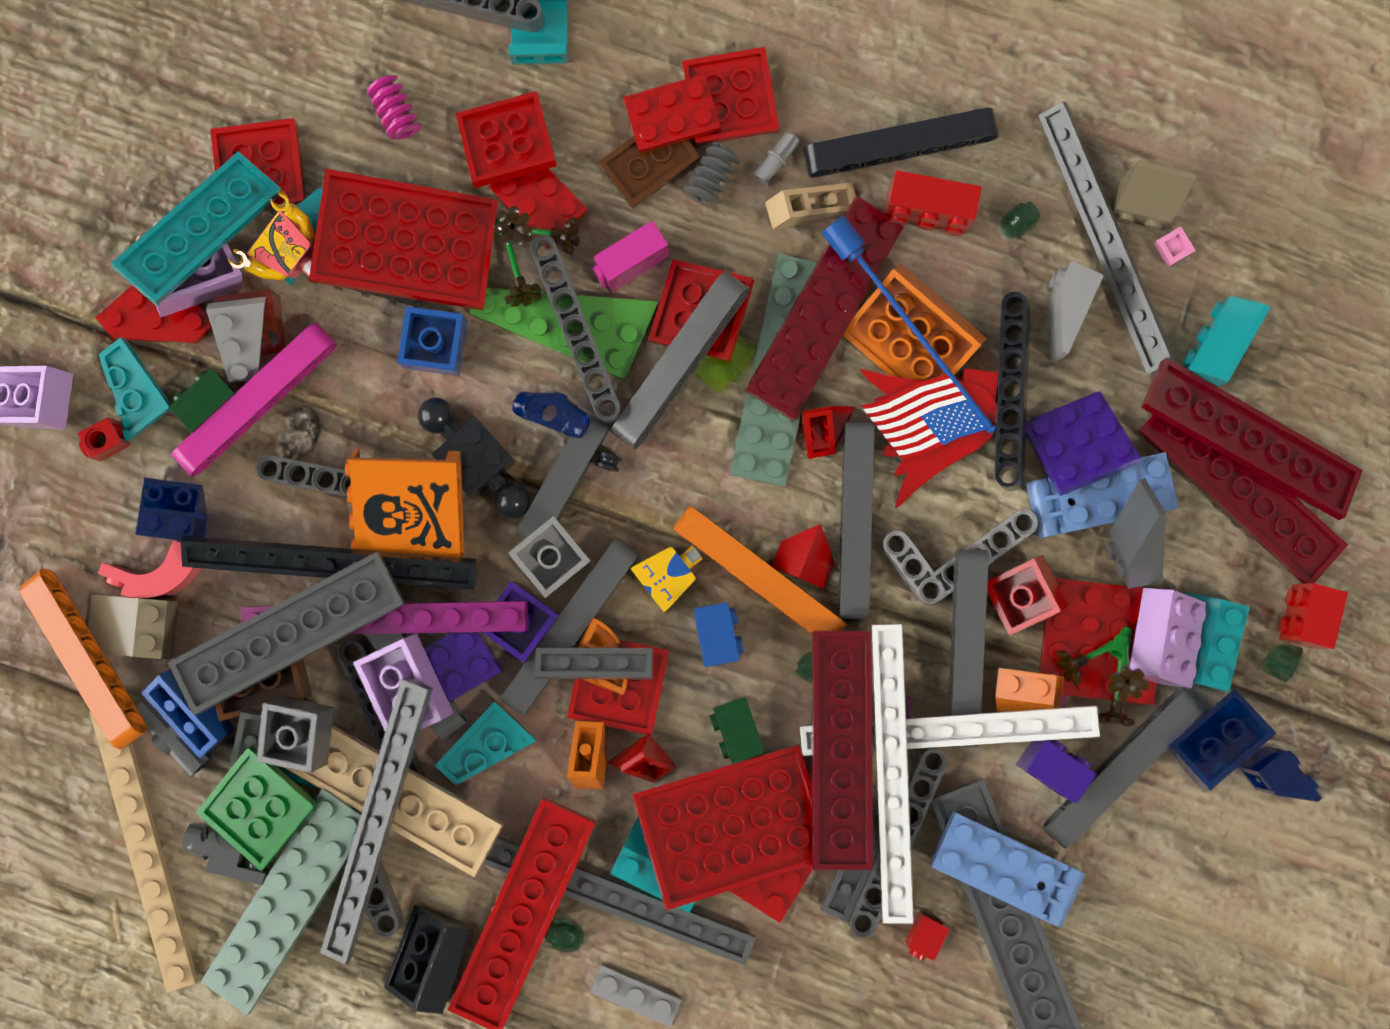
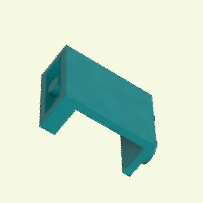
(546, 45)

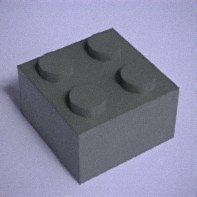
(295, 734)

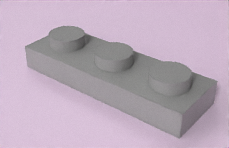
(636, 995)

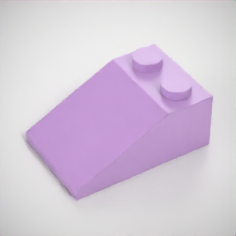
(34, 397)

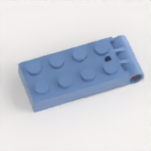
(1099, 501)
(1007, 869)

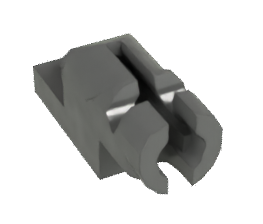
(223, 857)

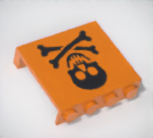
(407, 505)

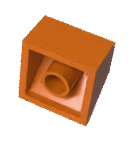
(1027, 691)

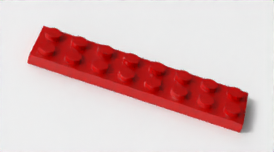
(521, 914)

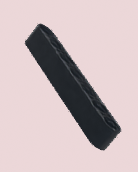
(900, 142)
(1006, 379)
(363, 699)

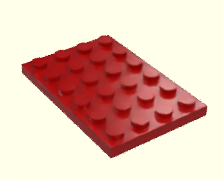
(403, 240)
(728, 826)

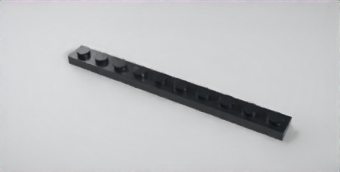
(323, 561)

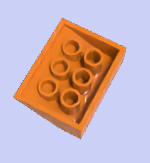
(891, 343)

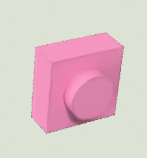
(1174, 246)

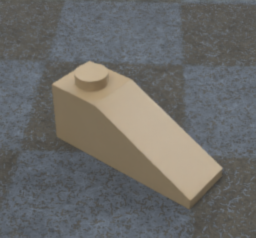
(809, 204)

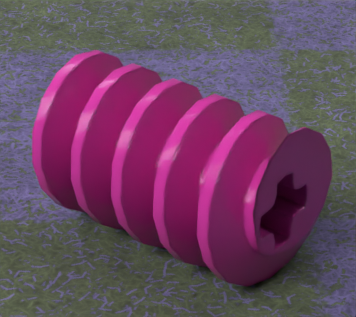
(390, 108)

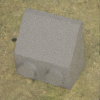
(549, 556)

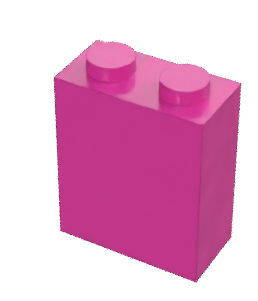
(630, 257)

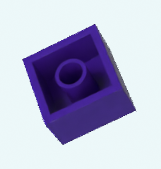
(540, 620)
(463, 662)
(1054, 768)

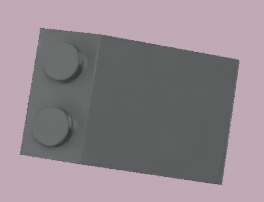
(1139, 538)

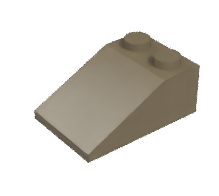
(1151, 195)
(133, 626)

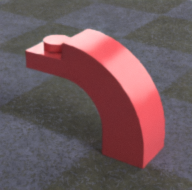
(158, 584)

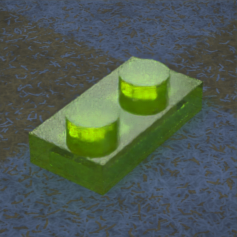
(720, 373)

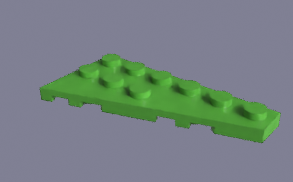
(614, 323)

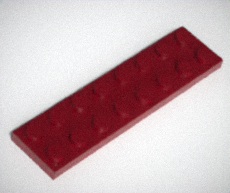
(821, 315)
(1252, 439)
(1257, 505)
(842, 750)

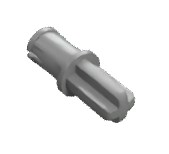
(776, 158)

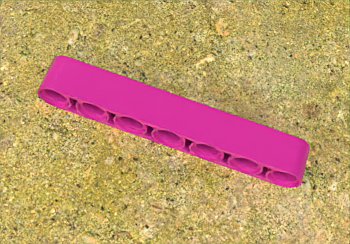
(254, 399)

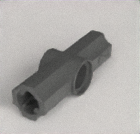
(169, 741)

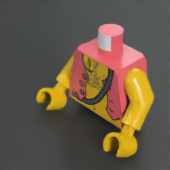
(283, 246)

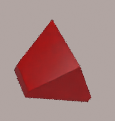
(824, 429)
(806, 557)
(644, 760)

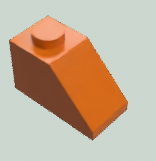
(588, 755)

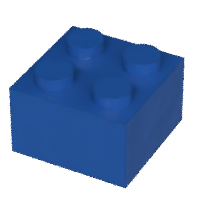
(432, 341)
(717, 634)

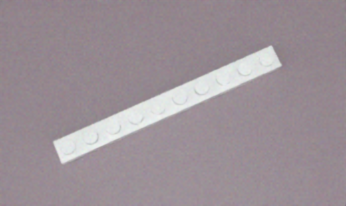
(990, 728)
(892, 773)

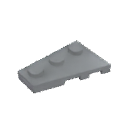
(238, 335)

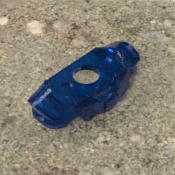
(568, 420)

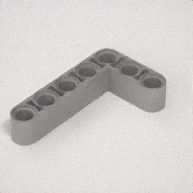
(938, 577)

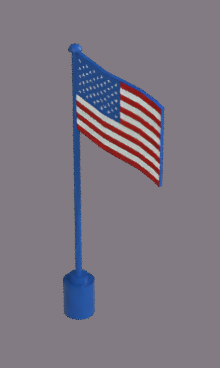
(929, 410)

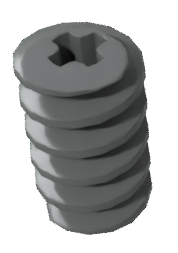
(711, 174)

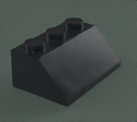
(428, 960)

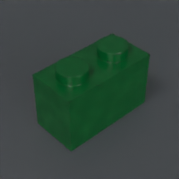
(201, 399)
(737, 729)

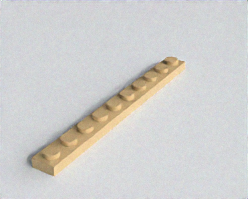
(147, 863)

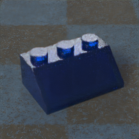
(1221, 740)

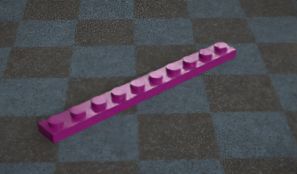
(440, 617)

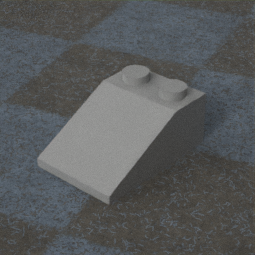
(1068, 304)

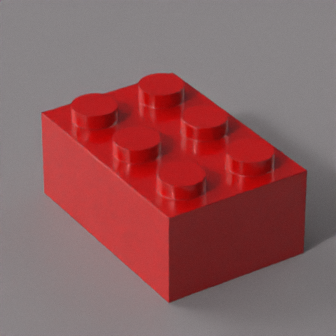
(932, 202)

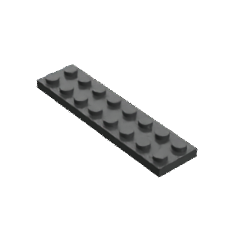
(286, 633)

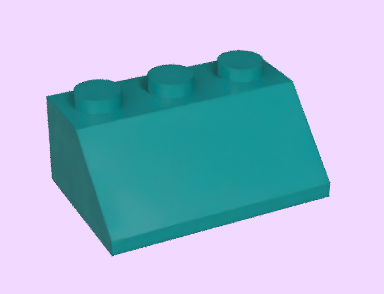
(1225, 339)
(1220, 642)
(636, 866)

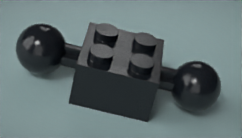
(481, 457)

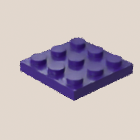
(1081, 443)

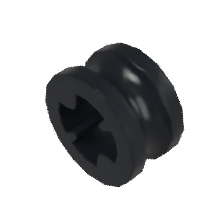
(608, 461)

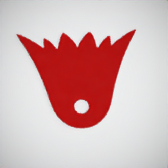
(926, 466)

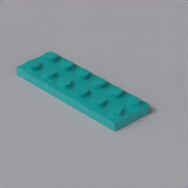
(196, 228)

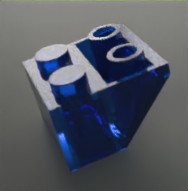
(171, 510)
(1278, 774)

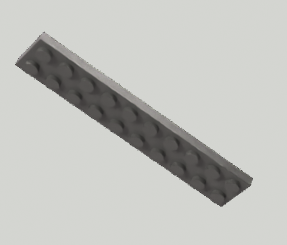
(1010, 934)

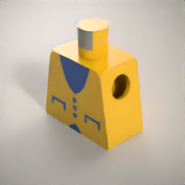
(667, 575)

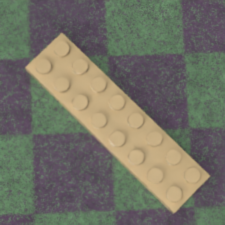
(424, 812)

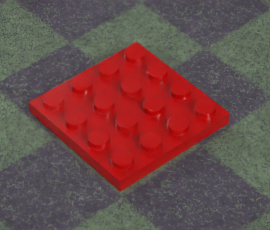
(1090, 622)

